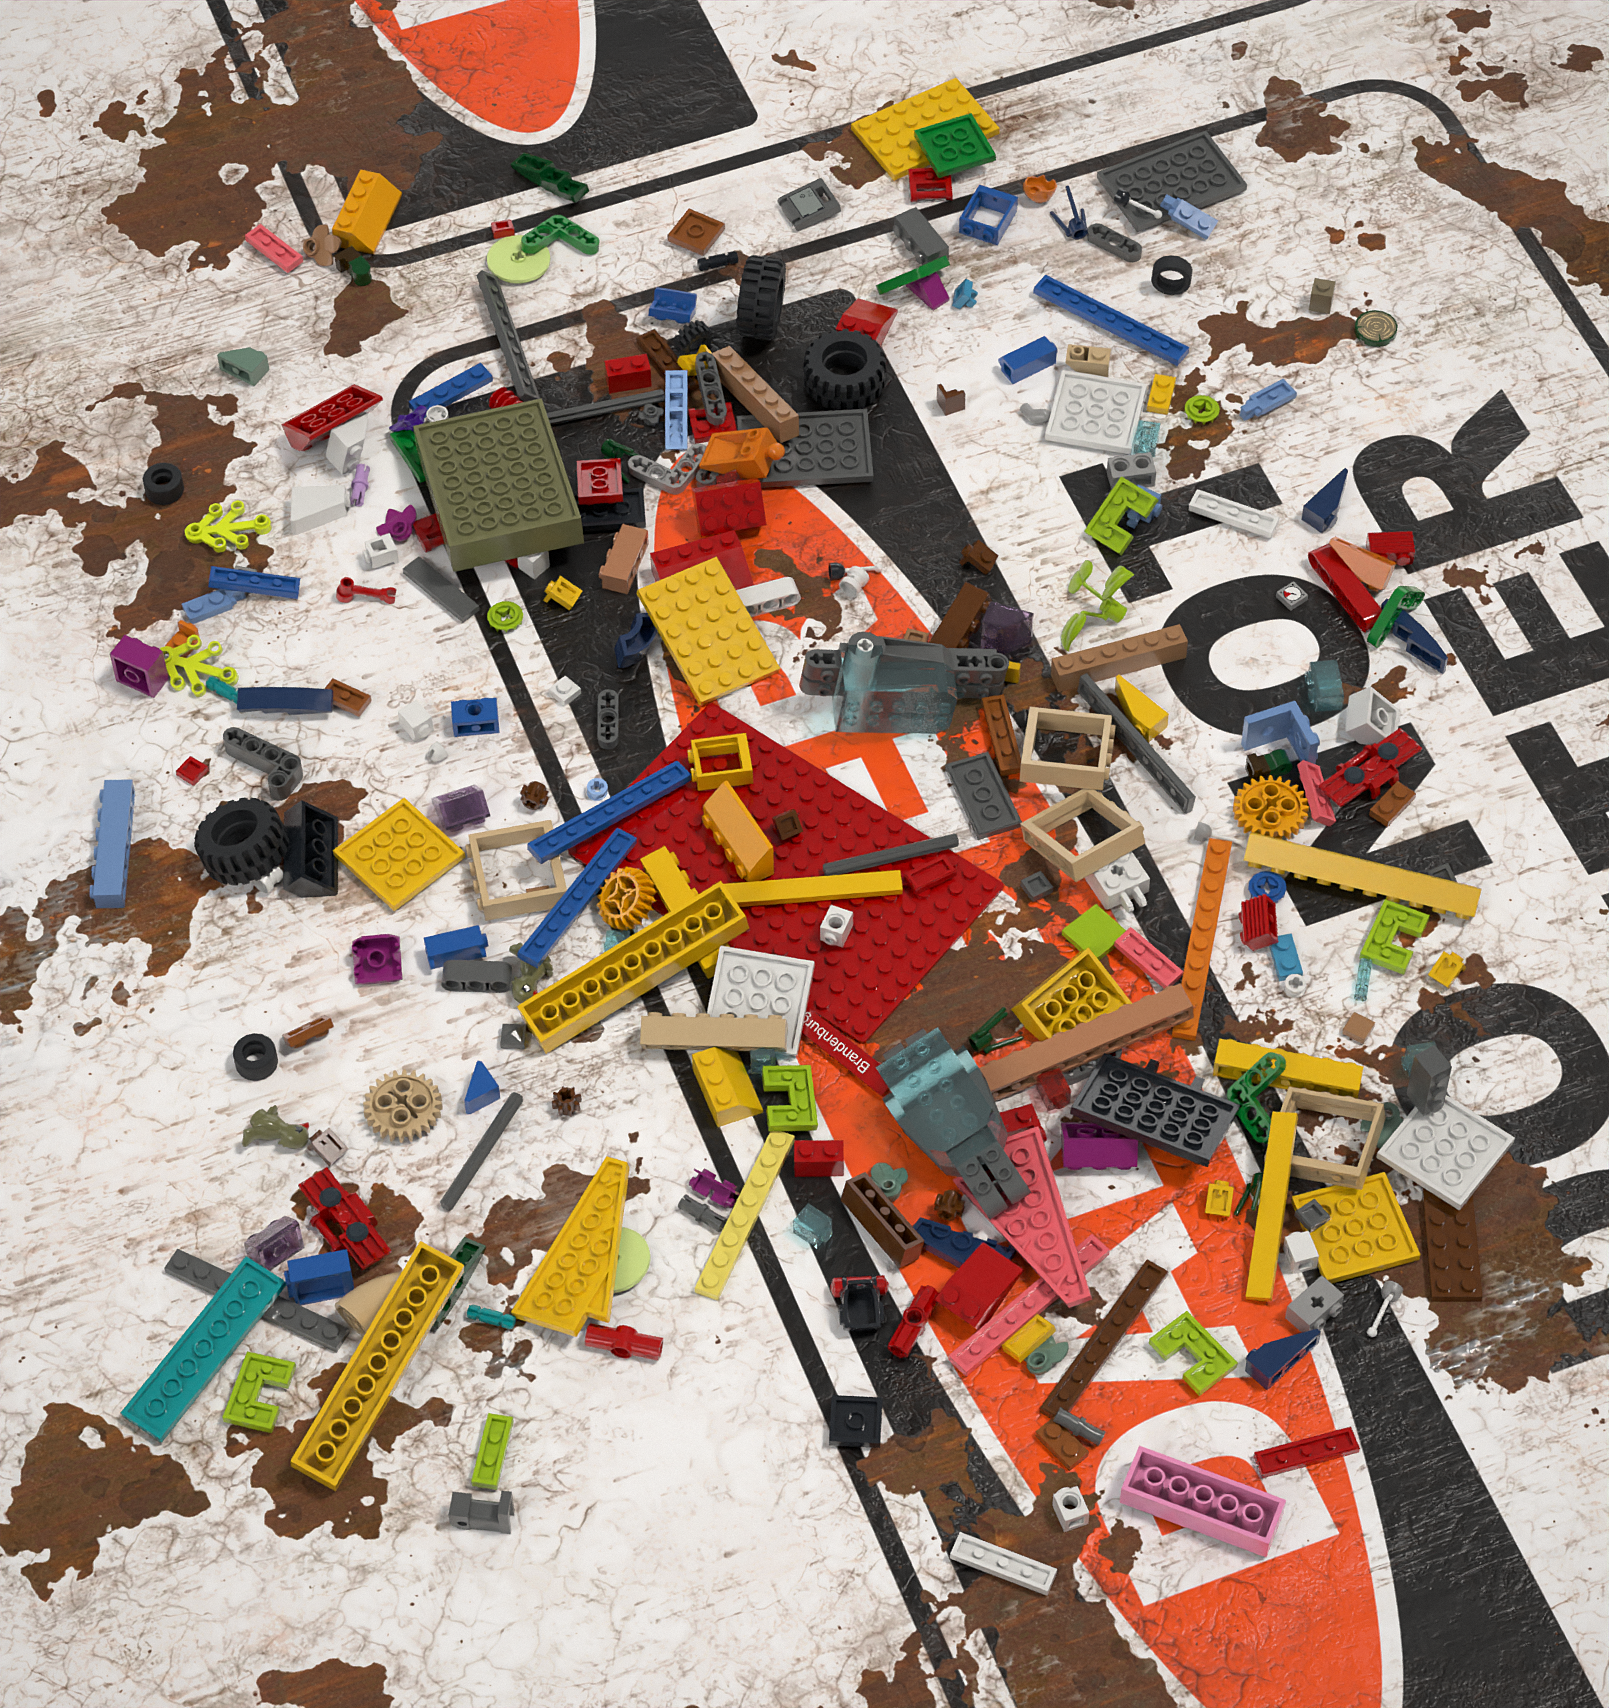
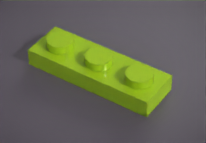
(492, 1451)

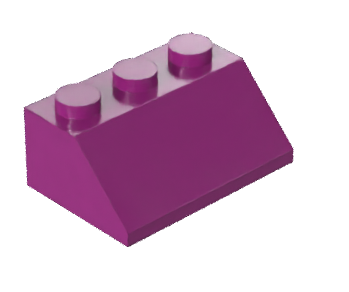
(1096, 1147)

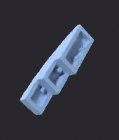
(676, 410)

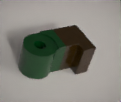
(355, 265)
(1274, 763)

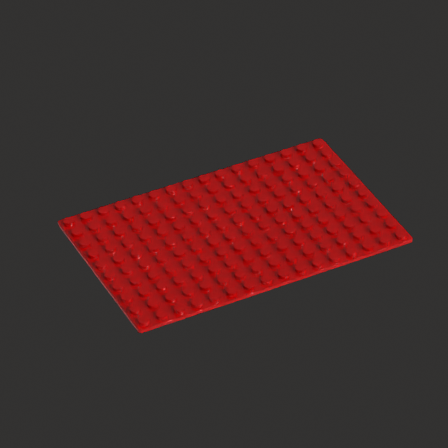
(891, 937)

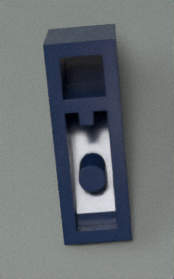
(1324, 506)
(1279, 1356)

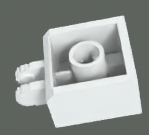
(1120, 883)

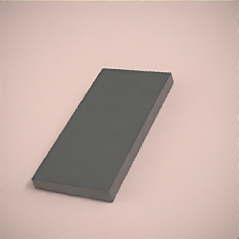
(983, 795)

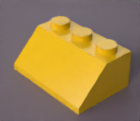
(725, 1085)

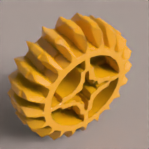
(632, 902)

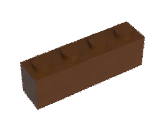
(962, 618)
(882, 1220)

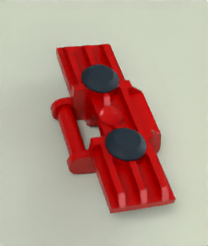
(1382, 764)
(352, 1215)

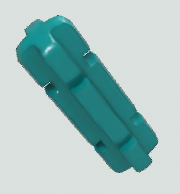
(222, 688)
(491, 1316)

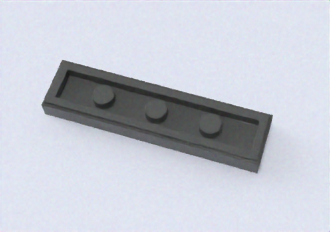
(441, 589)

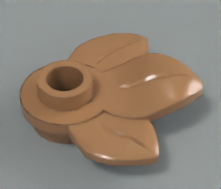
(324, 245)

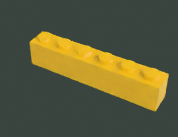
(674, 891)
(1301, 1070)

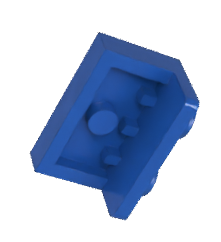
(673, 305)

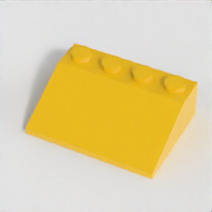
(1070, 997)

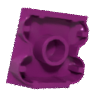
(377, 959)

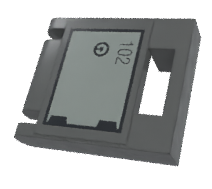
(806, 207)

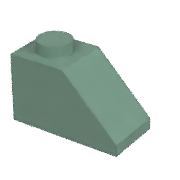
(244, 364)

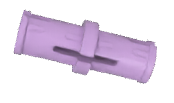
(360, 484)

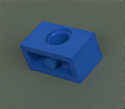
(475, 717)

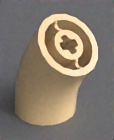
(364, 1302)

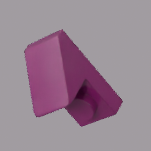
(930, 290)

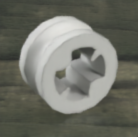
(1291, 992)

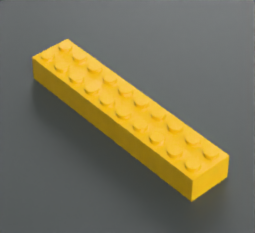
(633, 967)
(377, 1366)

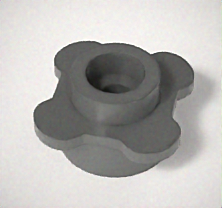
(651, 414)

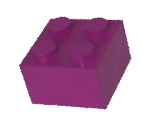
(139, 666)

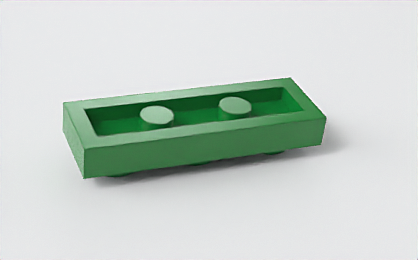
(406, 445)

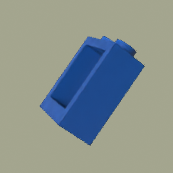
(986, 197)
(319, 1277)

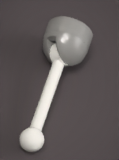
(1204, 832)
(1390, 1293)

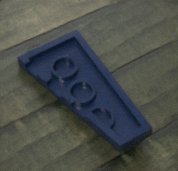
(953, 1245)

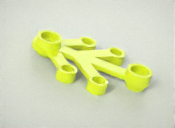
(201, 531)
(194, 664)

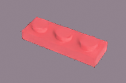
(274, 248)
(1318, 801)
(1148, 958)

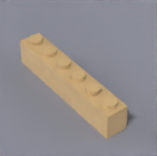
(705, 1032)

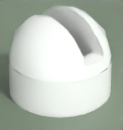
(437, 752)

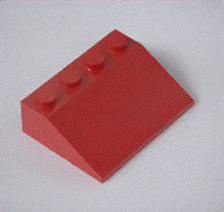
(319, 420)
(684, 556)

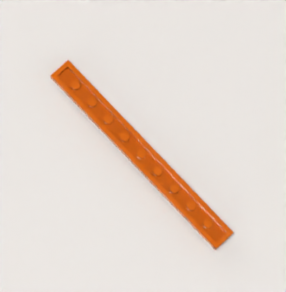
(1203, 932)

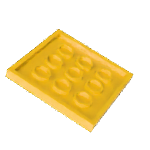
(399, 854)
(1363, 1229)

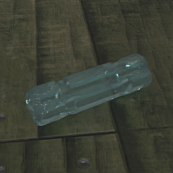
(1363, 979)

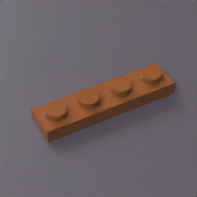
(1002, 734)

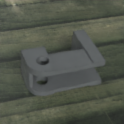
(481, 1514)

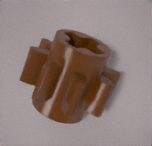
(534, 795)
(566, 1101)
(949, 1205)

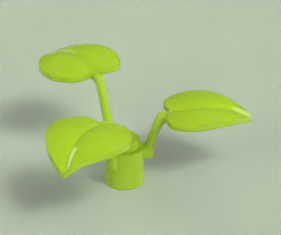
(1109, 606)

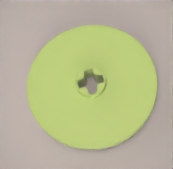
(513, 265)
(632, 1260)

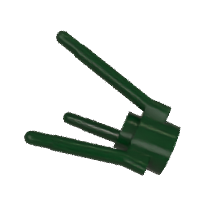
(612, 449)
(982, 1037)
(1255, 1190)

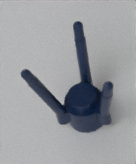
(1077, 227)

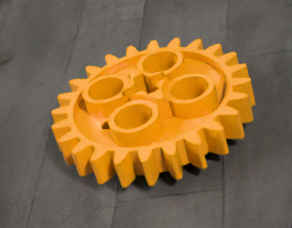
(1282, 797)

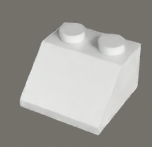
(347, 443)
(1370, 717)

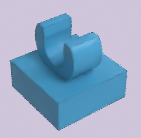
(964, 295)

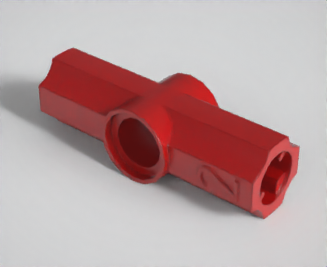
(908, 1332)
(624, 1341)

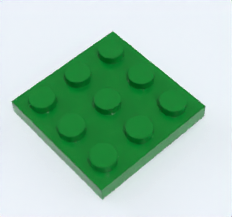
(955, 145)

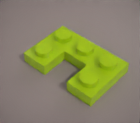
(1104, 523)
(1388, 922)
(801, 1112)
(1212, 1357)
(243, 1404)

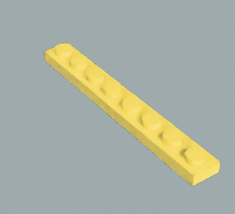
(744, 1214)

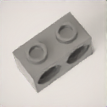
(1135, 468)

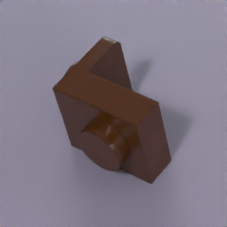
(979, 555)

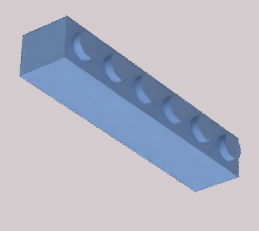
(113, 844)

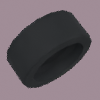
(1170, 286)

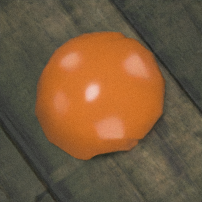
(1039, 189)

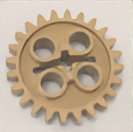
(386, 1118)

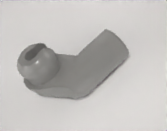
(1035, 416)

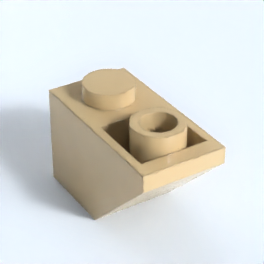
(1089, 359)

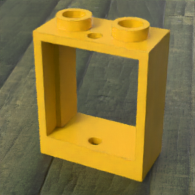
(719, 746)

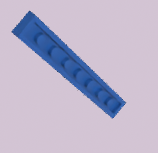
(1111, 320)
(608, 812)
(576, 898)

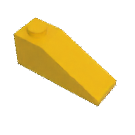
(1140, 710)

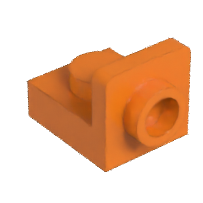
(182, 635)

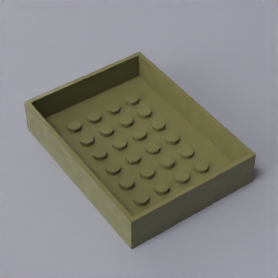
(498, 485)

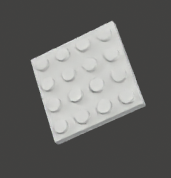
(1096, 412)
(763, 987)
(1446, 1150)

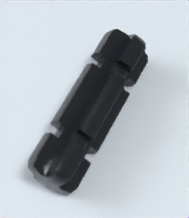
(717, 260)

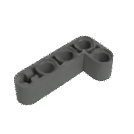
(282, 766)

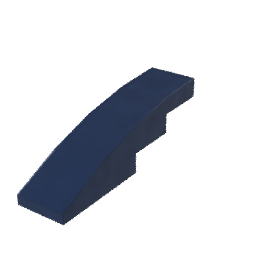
(1419, 641)
(285, 699)

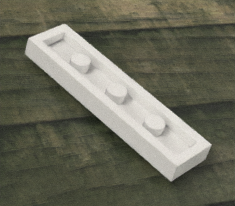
(1234, 513)
(1003, 1563)

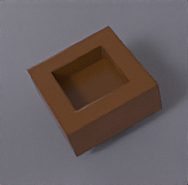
(787, 824)

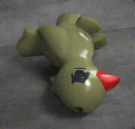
(526, 986)
(271, 1127)

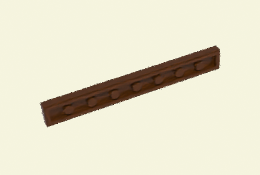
(1105, 1339)

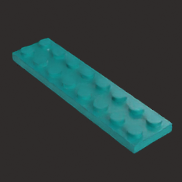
(203, 1349)

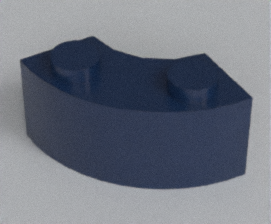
(635, 645)

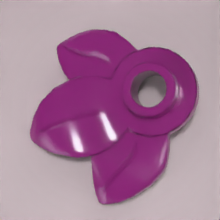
(398, 523)

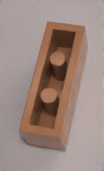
(624, 558)

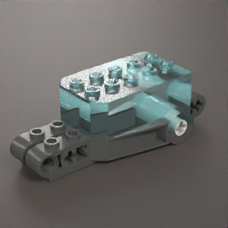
(899, 683)
(951, 1116)

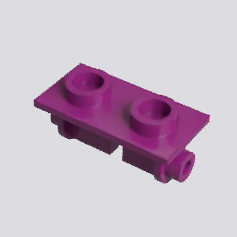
(706, 1182)

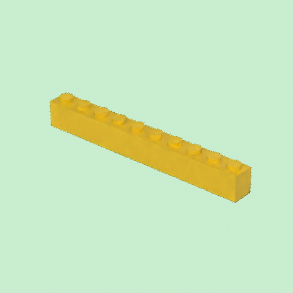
(1362, 874)

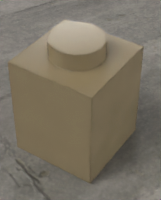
(1322, 295)

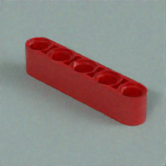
(1345, 586)

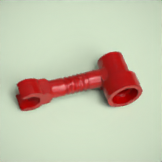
(347, 589)

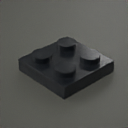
(855, 1421)

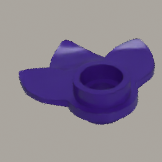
(406, 422)

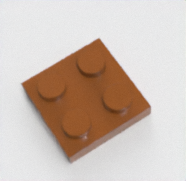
(696, 232)

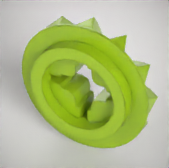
(1197, 403)
(502, 609)

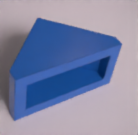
(481, 1090)

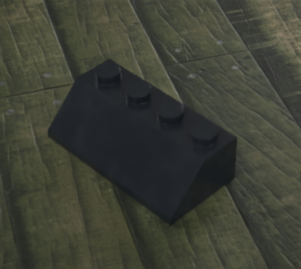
(309, 859)

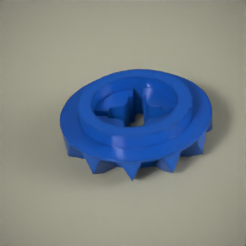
(1275, 882)

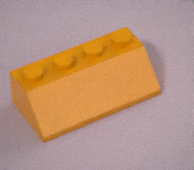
(366, 212)
(738, 834)

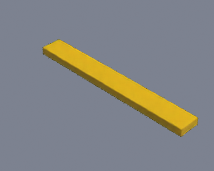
(816, 888)
(1272, 1206)

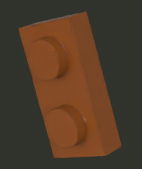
(348, 698)
(1392, 804)
(300, 1035)
(1062, 1444)

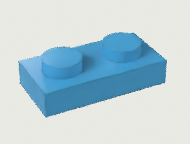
(1285, 957)

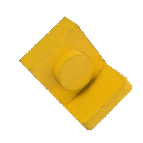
(687, 362)
(562, 592)
(1447, 969)
(1219, 1198)

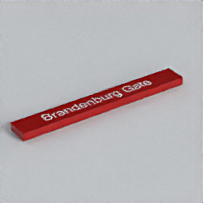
(844, 1051)

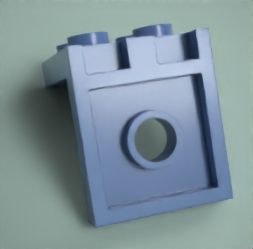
(1281, 723)

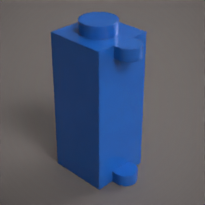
(1028, 359)
(455, 945)

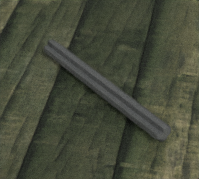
(606, 407)
(891, 855)
(481, 1151)

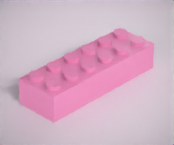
(1202, 1501)

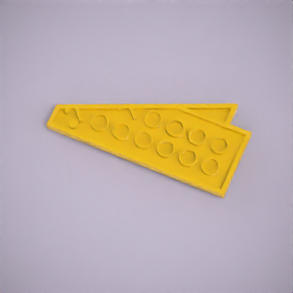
(581, 1264)

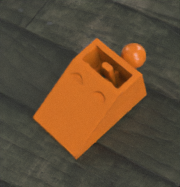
(744, 450)

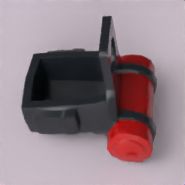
(860, 1301)

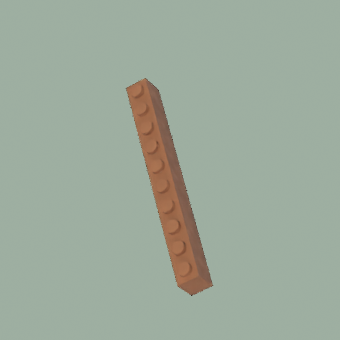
(1088, 1041)

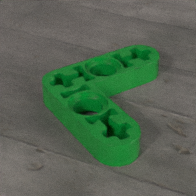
(559, 227)
(913, 275)
(1402, 598)
(1250, 1092)

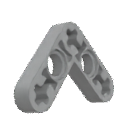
(668, 475)

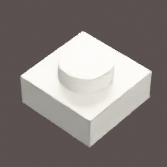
(564, 691)

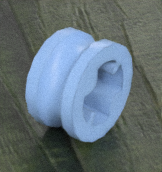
(597, 796)

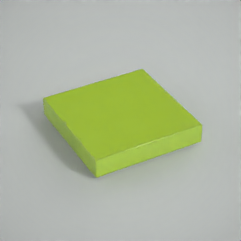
(1094, 930)

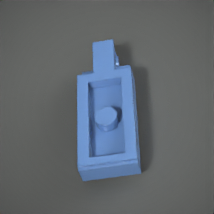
(1189, 216)
(1267, 399)
(211, 604)

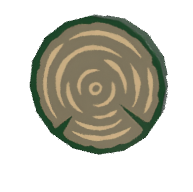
(1376, 328)

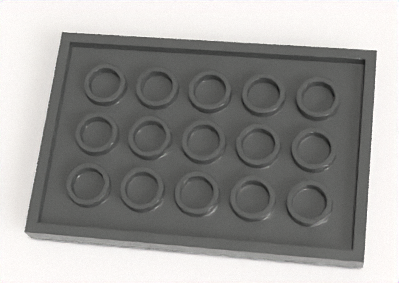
(1184, 170)
(829, 450)

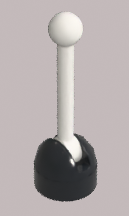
(1123, 197)
(837, 570)

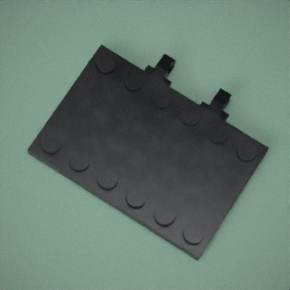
(1155, 1109)

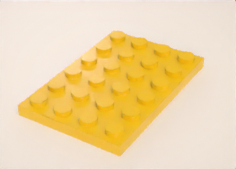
(891, 131)
(708, 631)

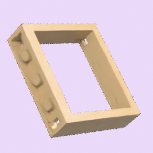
(1067, 774)
(1098, 856)
(518, 903)
(1338, 1105)

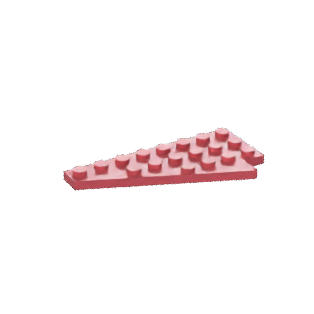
(1038, 1222)

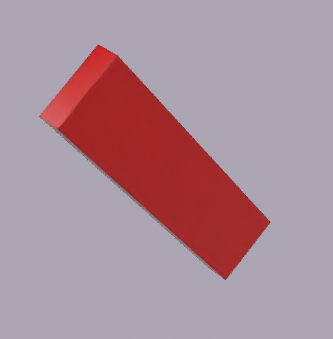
(1306, 1452)

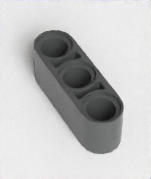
(476, 976)

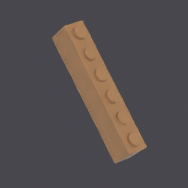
(756, 395)
(1120, 657)

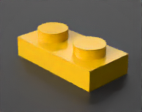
(1161, 394)

